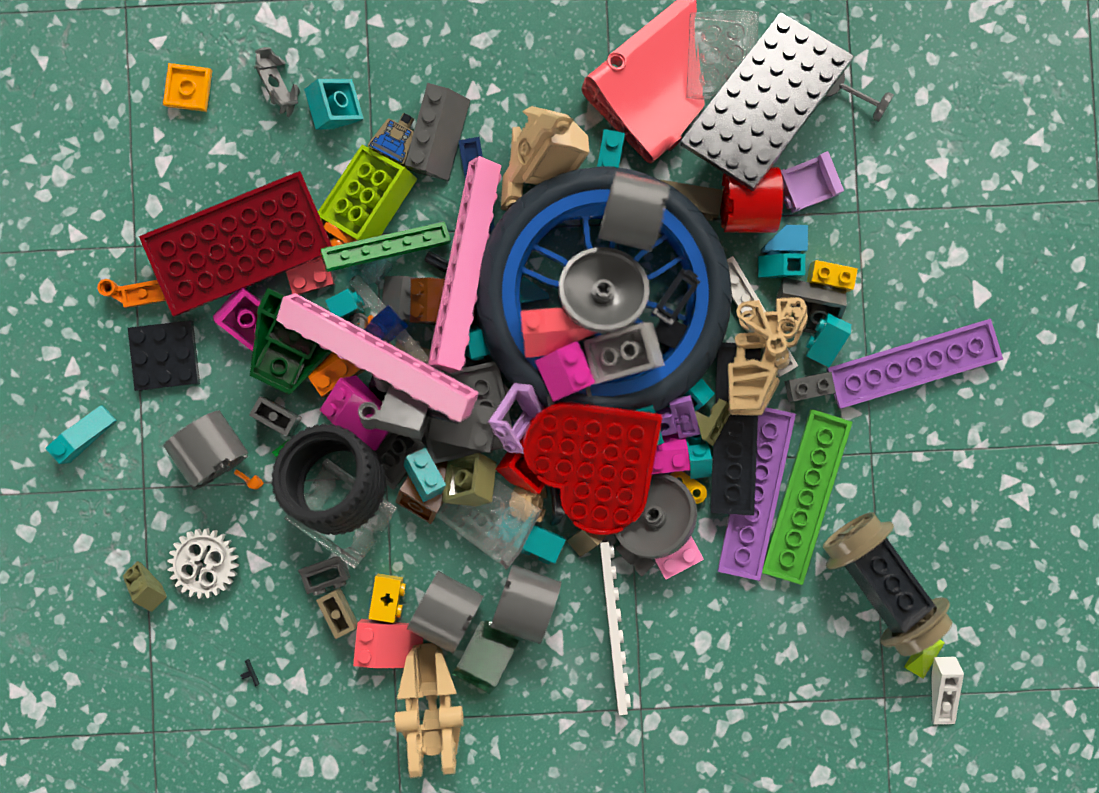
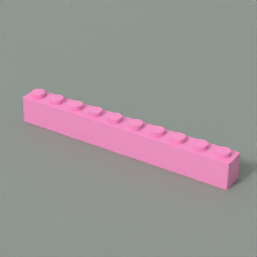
(464, 266)
(377, 357)

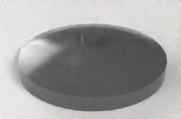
(603, 290)
(665, 521)

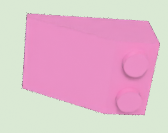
(680, 560)

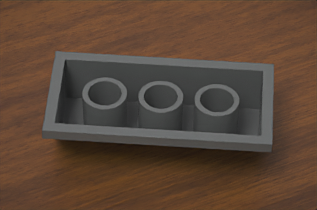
(437, 132)

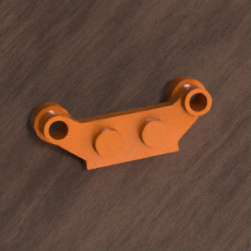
(132, 294)

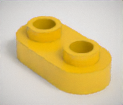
(691, 484)

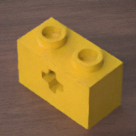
(832, 275)
(379, 608)

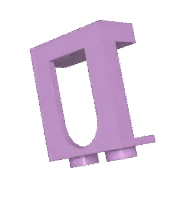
(531, 407)

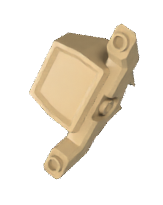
(542, 150)

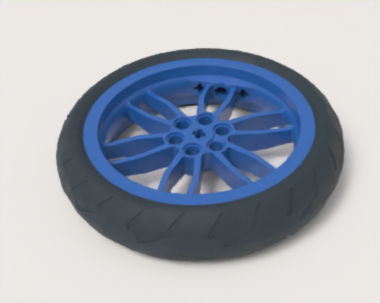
(584, 196)

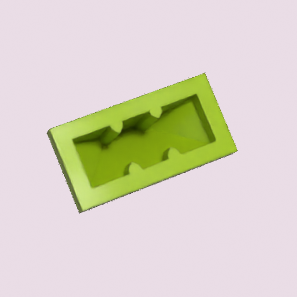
(922, 661)

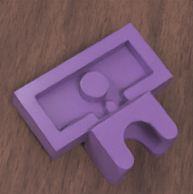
(679, 417)

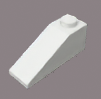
(946, 689)

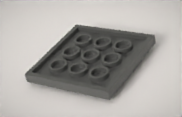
(488, 383)

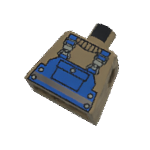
(394, 139)

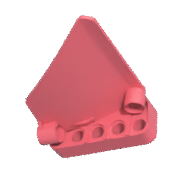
(649, 85)

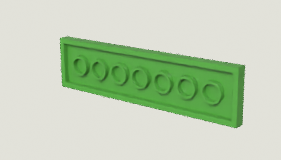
(806, 496)

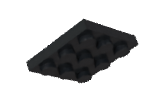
(163, 355)

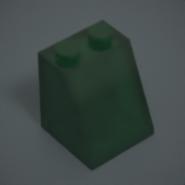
(485, 657)

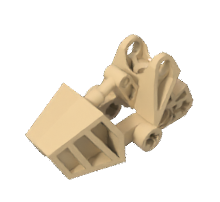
(754, 382)
(428, 676)

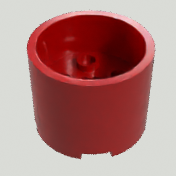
(752, 210)

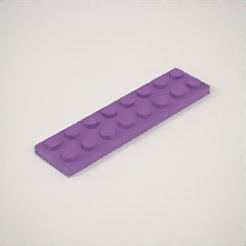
(915, 363)
(749, 535)

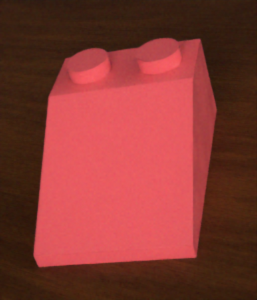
(383, 644)

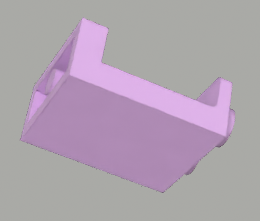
(810, 183)

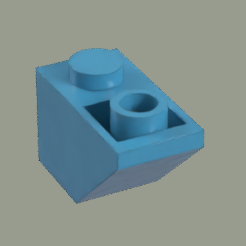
(789, 240)

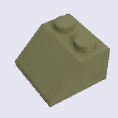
(470, 480)

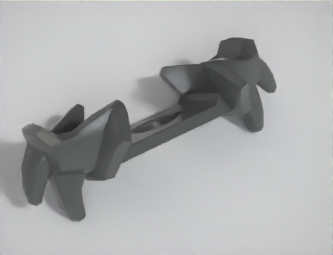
(266, 66)

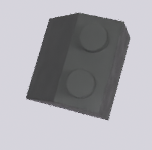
(397, 294)

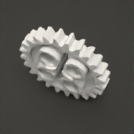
(186, 555)

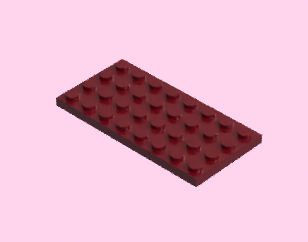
(236, 243)

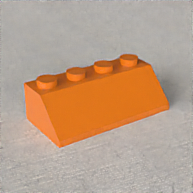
(331, 370)

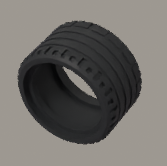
(296, 461)

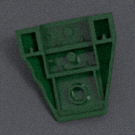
(281, 354)

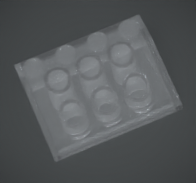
(717, 48)
(495, 527)

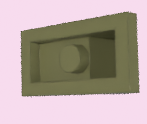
(711, 426)

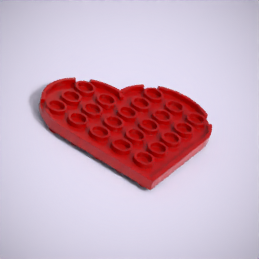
(596, 459)

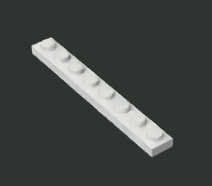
(616, 635)

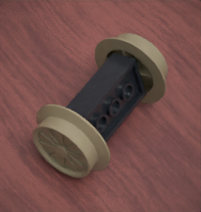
(888, 584)

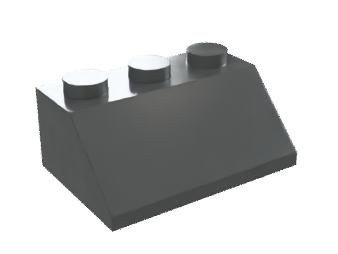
(817, 298)

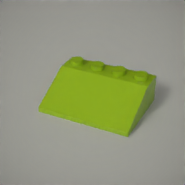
(367, 195)

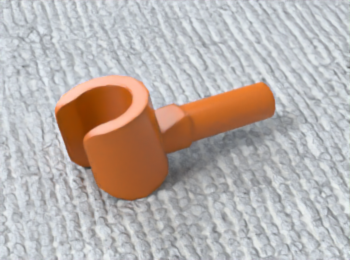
(253, 483)

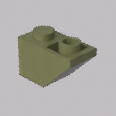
(144, 587)

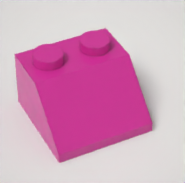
(565, 371)
(671, 455)

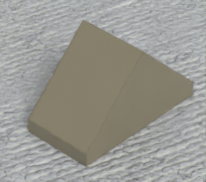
(584, 541)

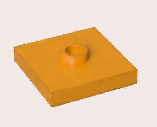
(187, 87)

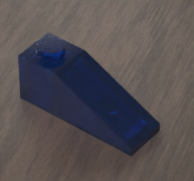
(386, 325)

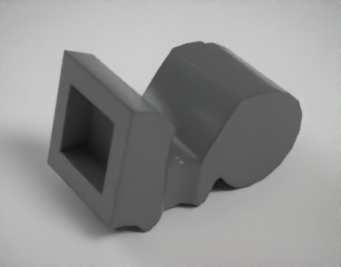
(641, 564)

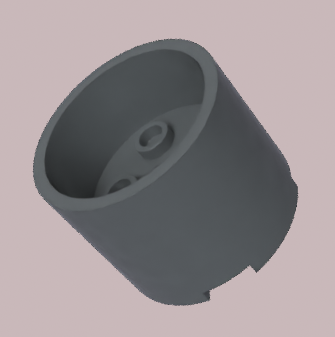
(634, 211)
(206, 449)
(526, 604)
(445, 612)

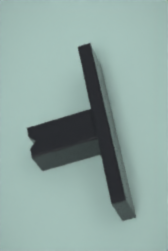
(251, 672)

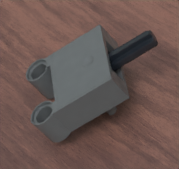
(399, 413)

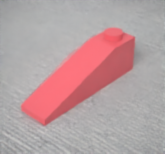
(549, 330)

